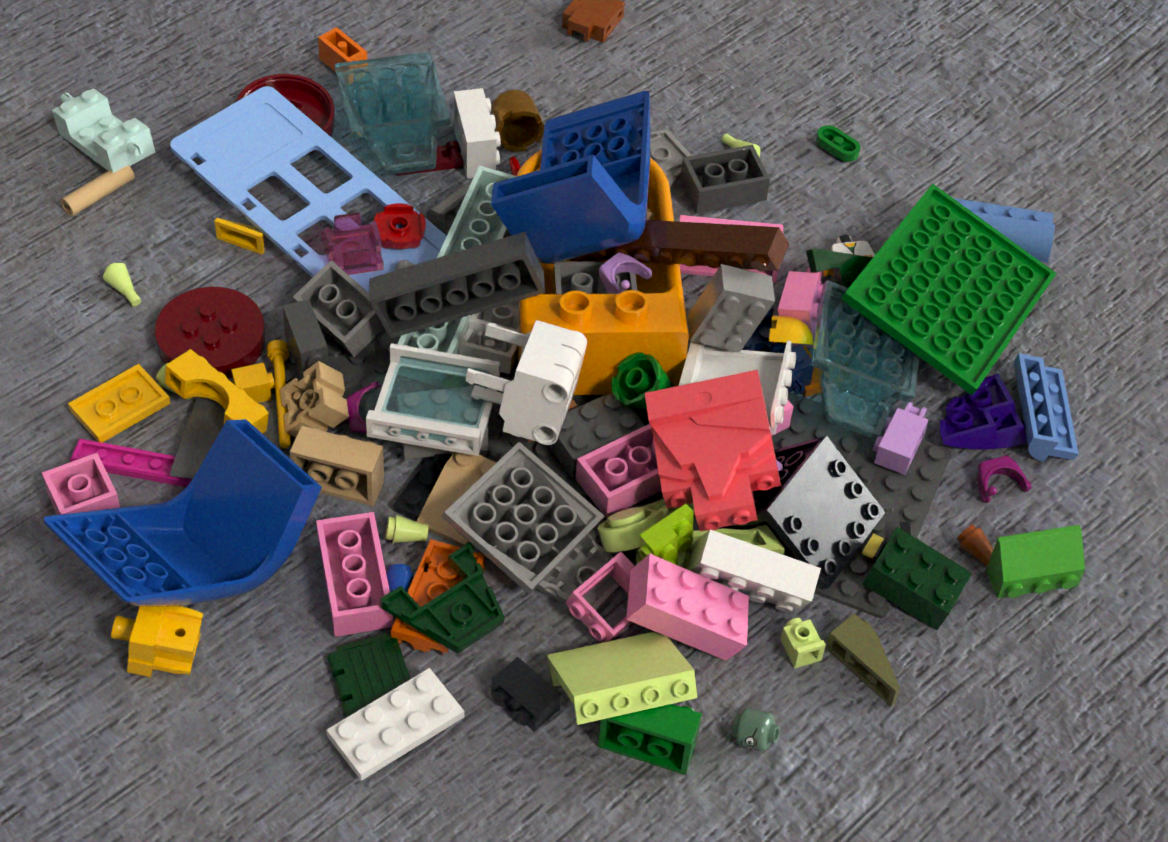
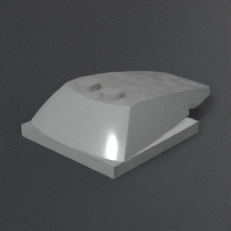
(534, 528)

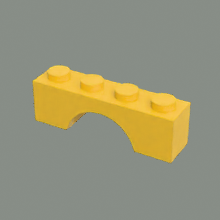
(195, 377)

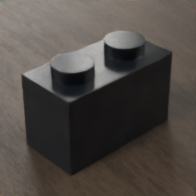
(525, 694)

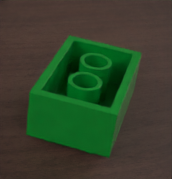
(654, 735)

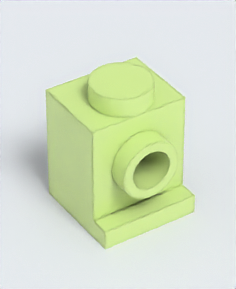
(802, 642)

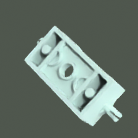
(99, 134)

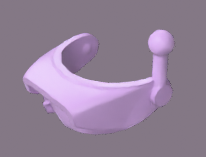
(618, 264)

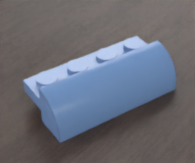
(1025, 227)
(1044, 409)

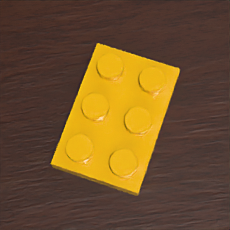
(119, 403)

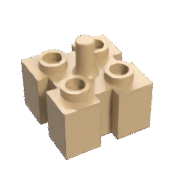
(314, 400)

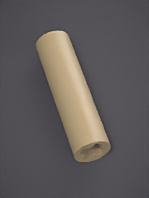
(96, 190)

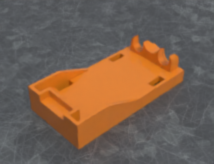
(428, 586)

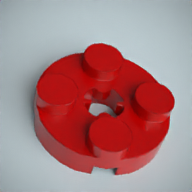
(400, 238)

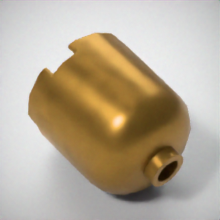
(517, 120)

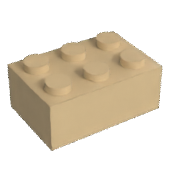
(340, 464)

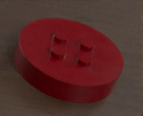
(304, 94)
(215, 325)

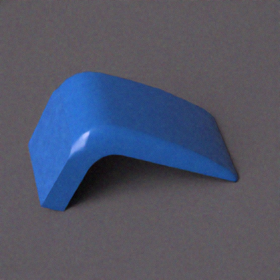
(588, 183)
(208, 541)

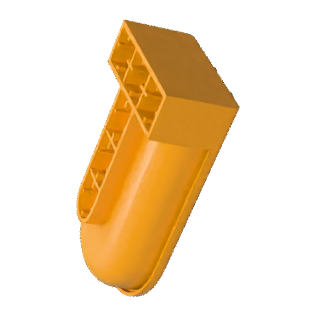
(621, 323)

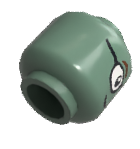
(755, 729)

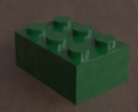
(917, 578)

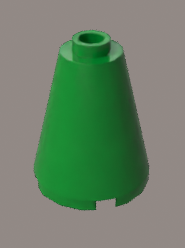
(637, 376)

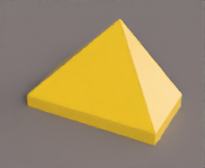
(239, 235)

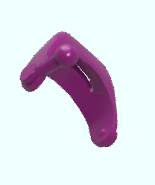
(356, 423)
(1000, 465)

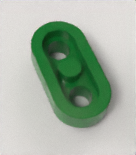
(838, 143)

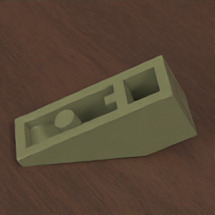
(861, 652)

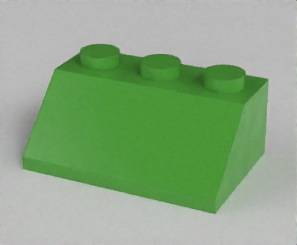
(1037, 561)

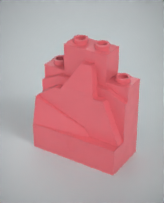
(714, 447)

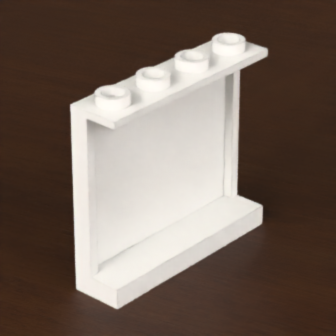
(773, 370)

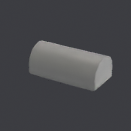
(444, 212)

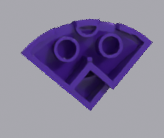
(983, 419)

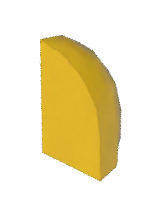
(790, 329)

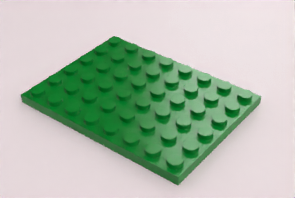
(950, 288)

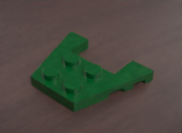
(844, 265)
(457, 615)

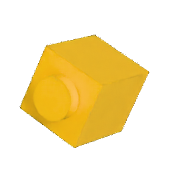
(254, 381)

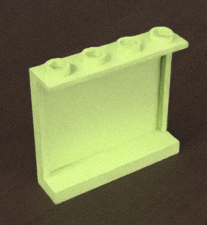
(622, 676)

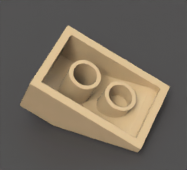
(455, 479)

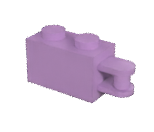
(901, 438)

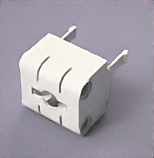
(543, 382)

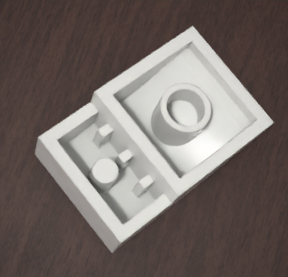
(480, 346)

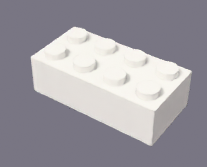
(754, 571)

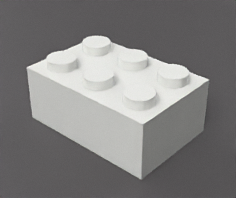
(475, 130)

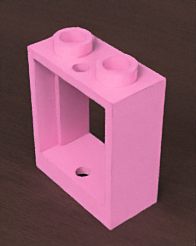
(619, 570)

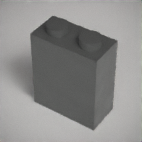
(304, 336)

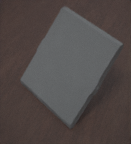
(202, 431)

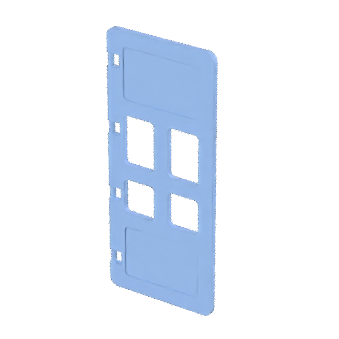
(262, 140)

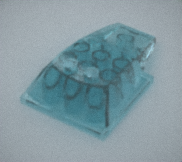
(395, 109)
(859, 366)

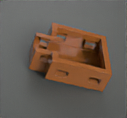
(593, 18)

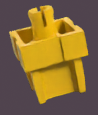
(160, 639)

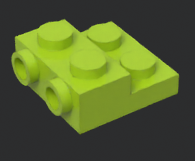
(668, 536)

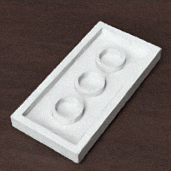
(395, 724)

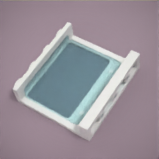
(431, 402)

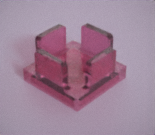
(353, 246)

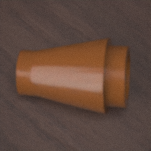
(976, 544)

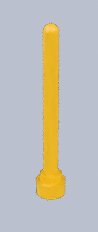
(278, 354)

